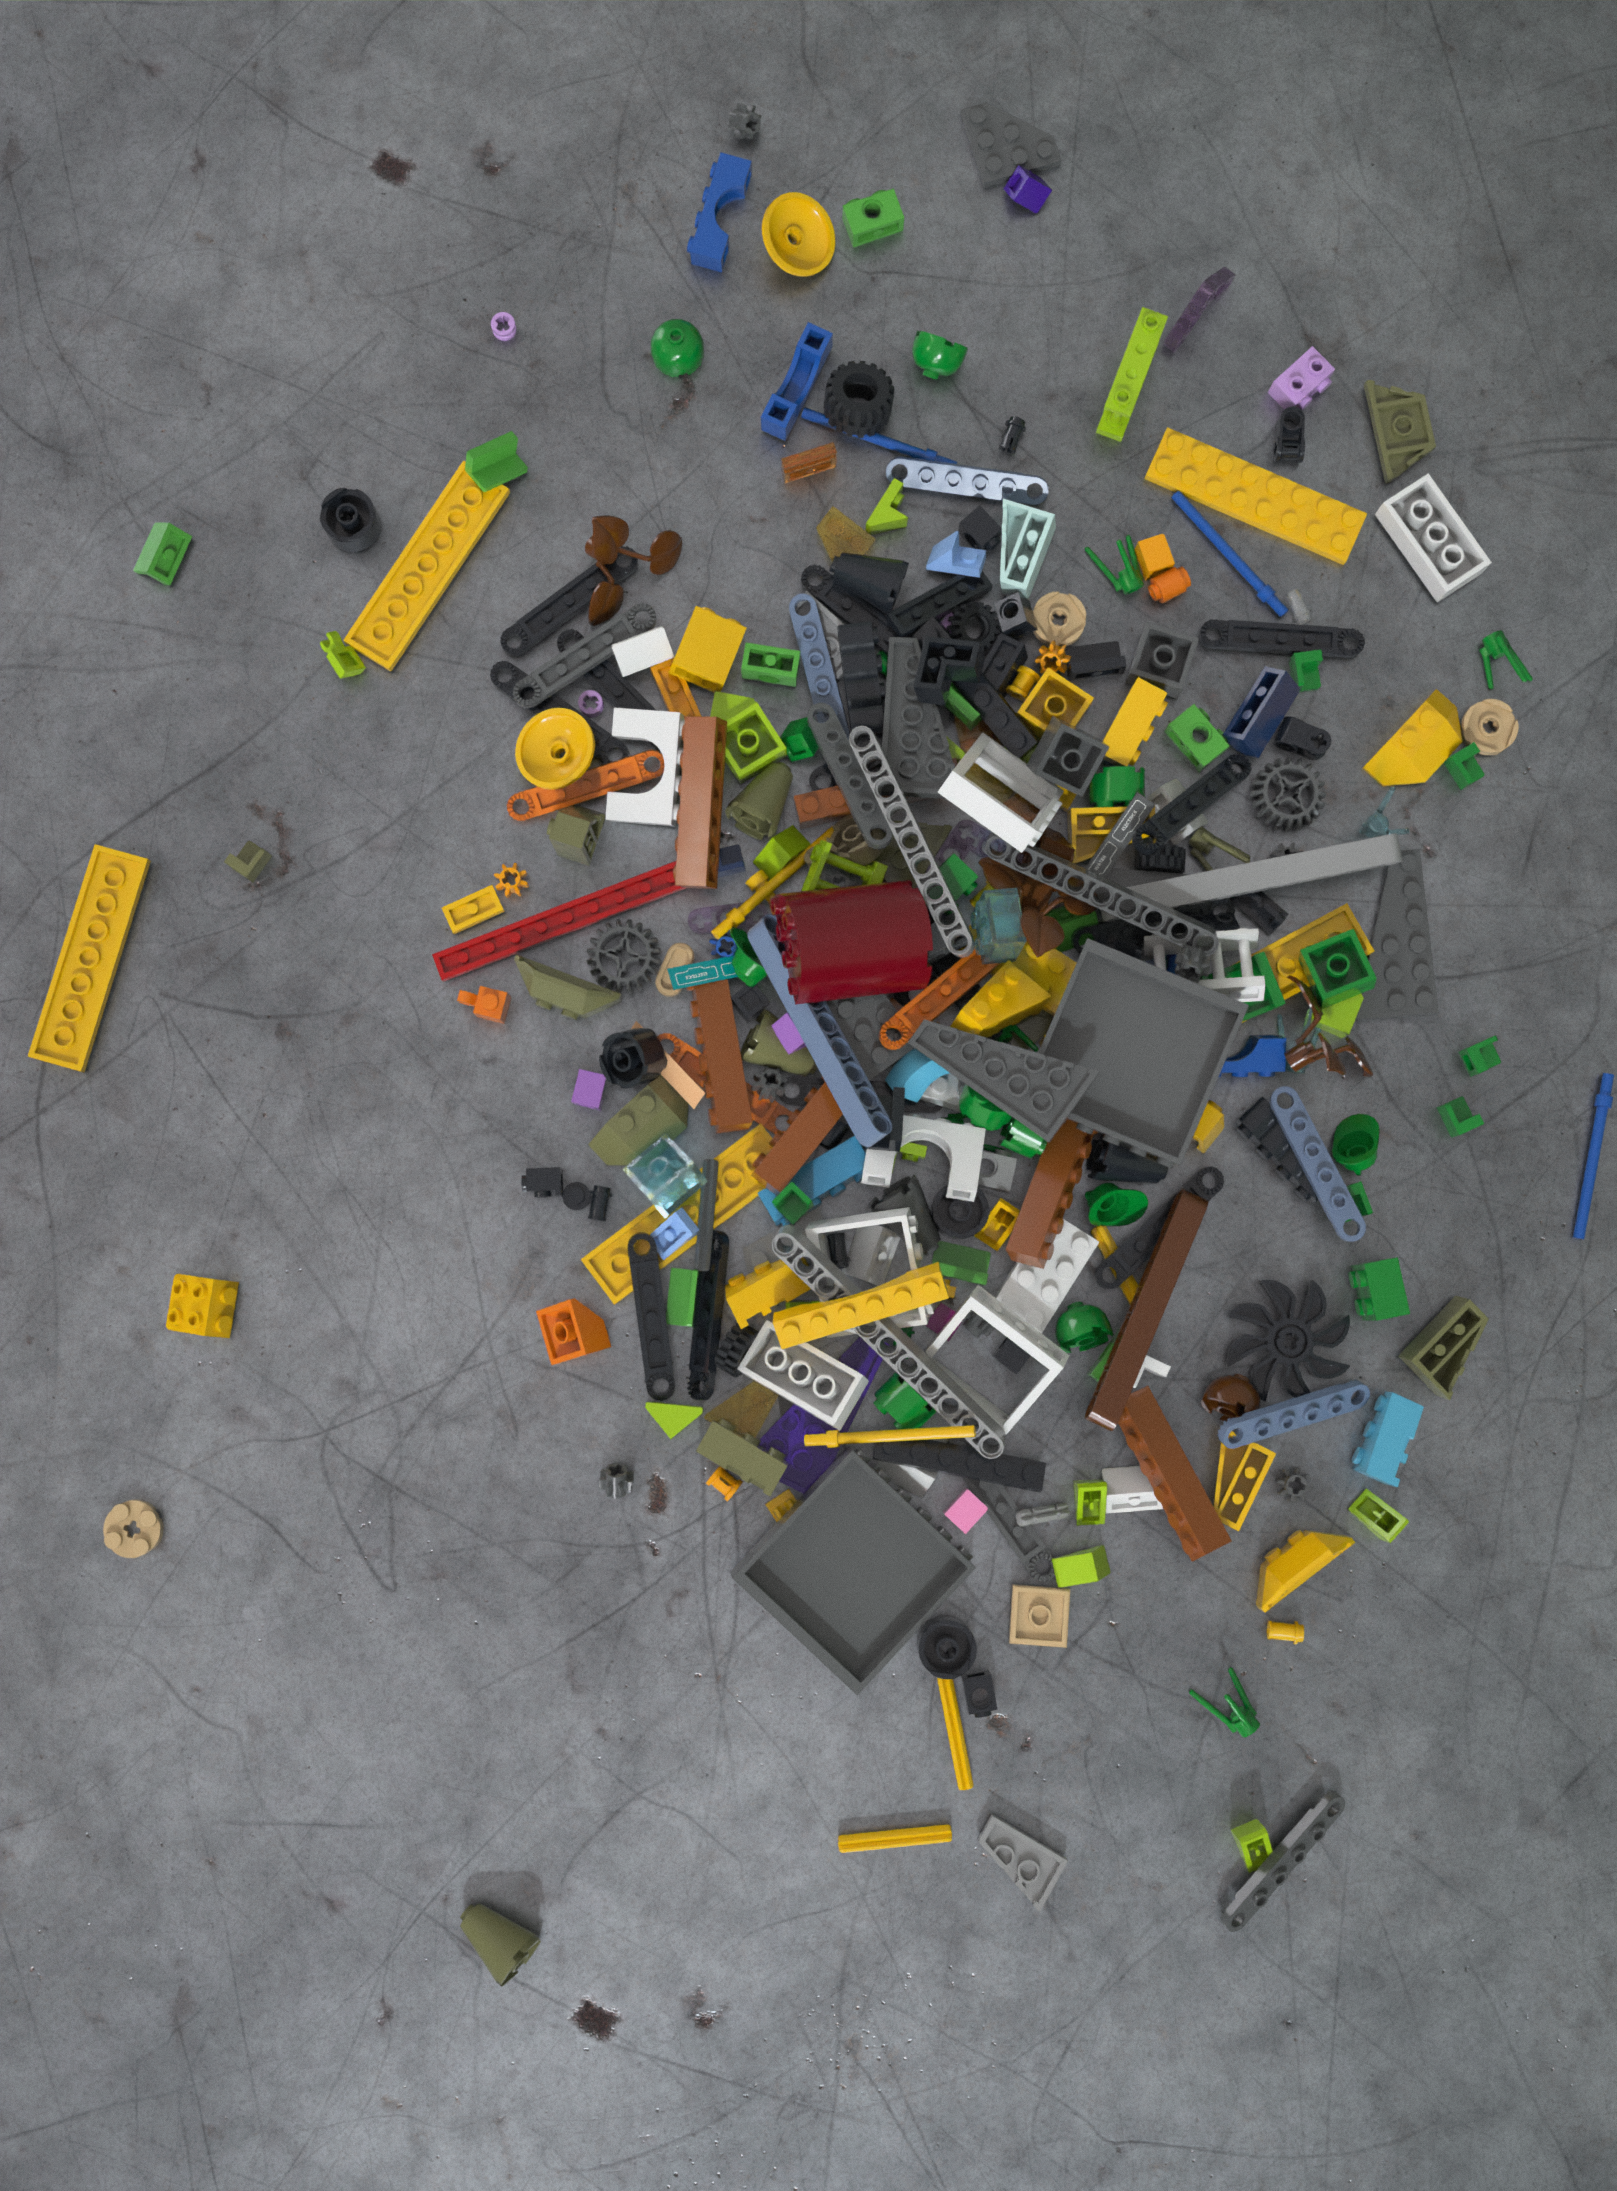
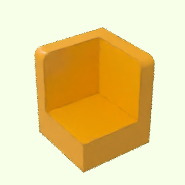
(1154, 556)

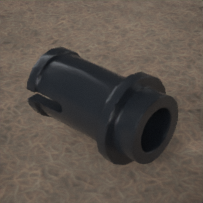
(1014, 429)
(599, 1203)
(838, 1250)

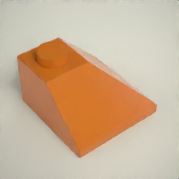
(571, 1331)

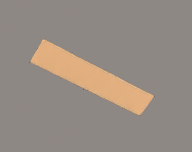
(680, 1079)

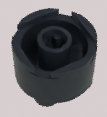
(352, 534)
(632, 1057)
(965, 1225)
(956, 1660)

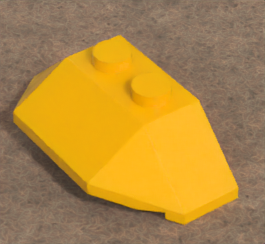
(1418, 744)
(1296, 1563)

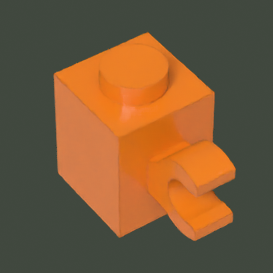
(488, 1004)

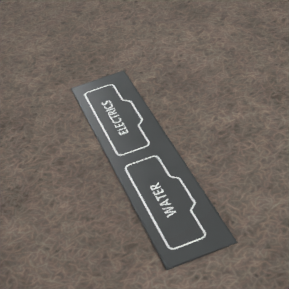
(1120, 836)

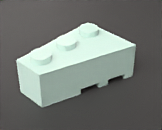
(1024, 546)

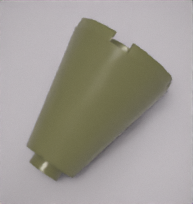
(762, 802)
(765, 1049)
(498, 1941)

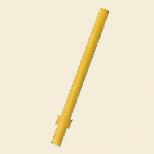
(737, 915)
(834, 1438)

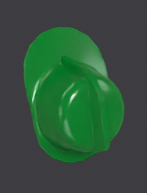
(745, 961)
(1356, 1142)
(1115, 1206)

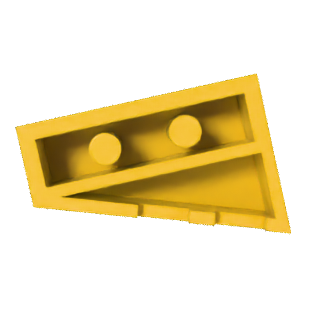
(763, 1289)

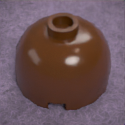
(1230, 1396)

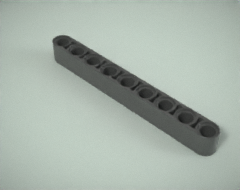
(1111, 903)

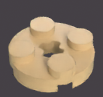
(1061, 605)
(1503, 722)
(117, 1535)

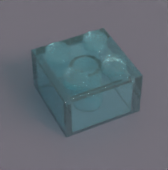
(998, 926)
(665, 1175)

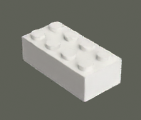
(1432, 538)
(1038, 1292)
(804, 1376)

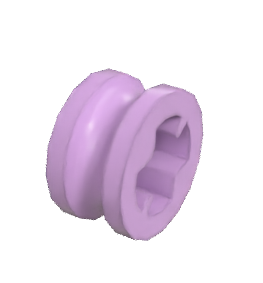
(503, 335)
(591, 695)

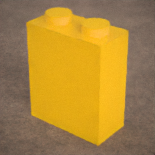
(707, 649)

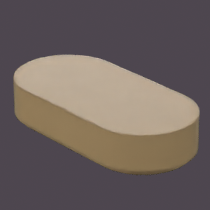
(677, 955)

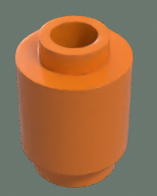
(1169, 584)

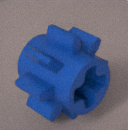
(723, 952)

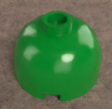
(677, 348)
(937, 355)
(1082, 1327)

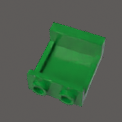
(1272, 997)

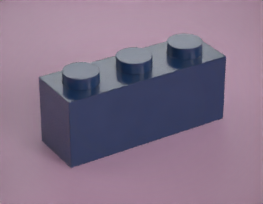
(1261, 712)

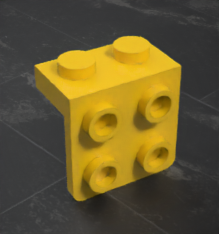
(202, 1306)

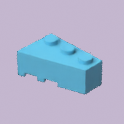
(1387, 1438)

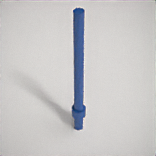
(881, 440)
(1265, 592)
(1602, 1102)

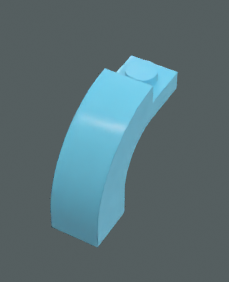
(914, 1074)

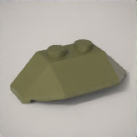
(564, 991)
(641, 1122)

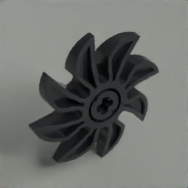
(1274, 1335)

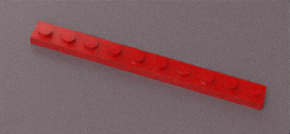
(556, 922)

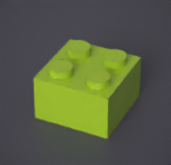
(751, 744)

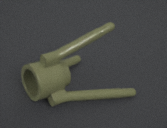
(1205, 842)

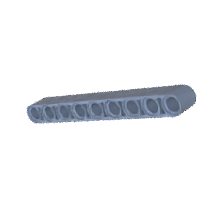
(825, 1043)

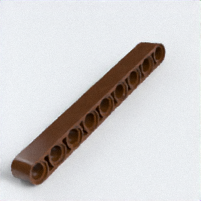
(1146, 1310)

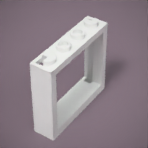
(988, 809)
(815, 1234)
(1016, 1330)

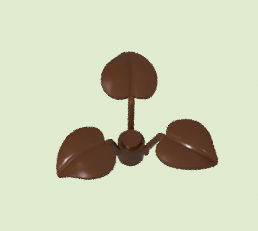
(604, 546)
(1041, 931)
(1306, 1053)

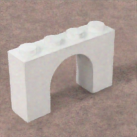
(661, 803)
(960, 1143)

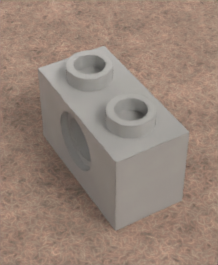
(1002, 1173)

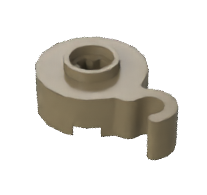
(849, 843)

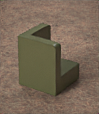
(249, 861)

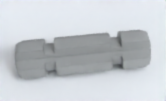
(1042, 1514)

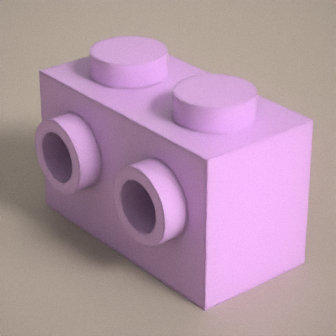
(1302, 380)

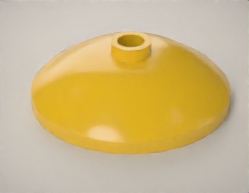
(807, 226)
(543, 742)

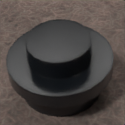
(576, 1196)

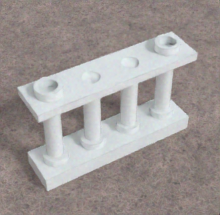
(1244, 988)

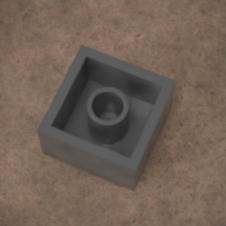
(1163, 658)
(1067, 756)

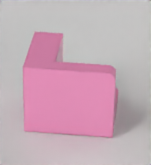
(965, 1510)

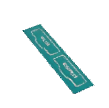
(701, 972)

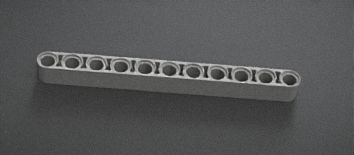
(1267, 874)
(893, 1355)

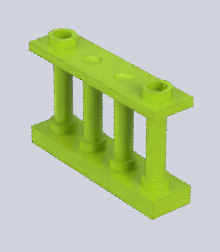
(1131, 374)
(821, 854)

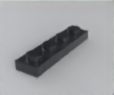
(937, 602)

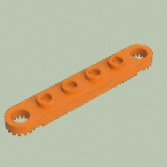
(590, 785)
(936, 998)
(761, 1110)

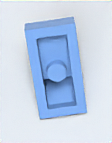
(954, 559)
(674, 1233)

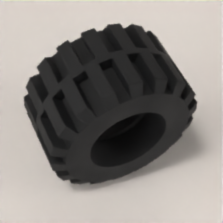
(864, 382)

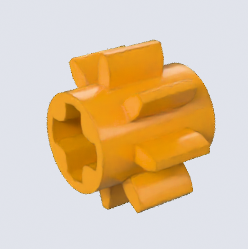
(1053, 650)
(503, 877)

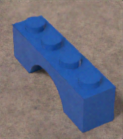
(729, 183)
(790, 398)
(1260, 1055)

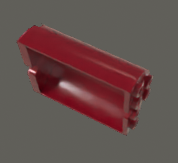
(854, 940)

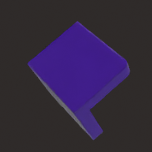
(1027, 189)

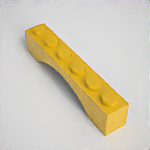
(822, 1319)

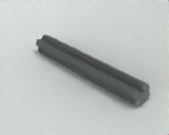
(706, 1216)

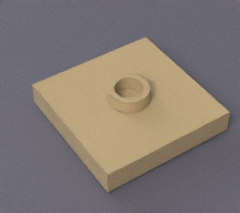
(1039, 1615)

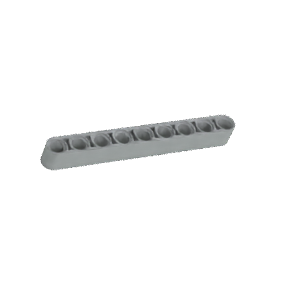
(902, 831)

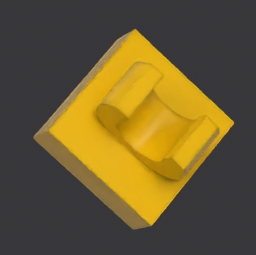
(781, 1504)

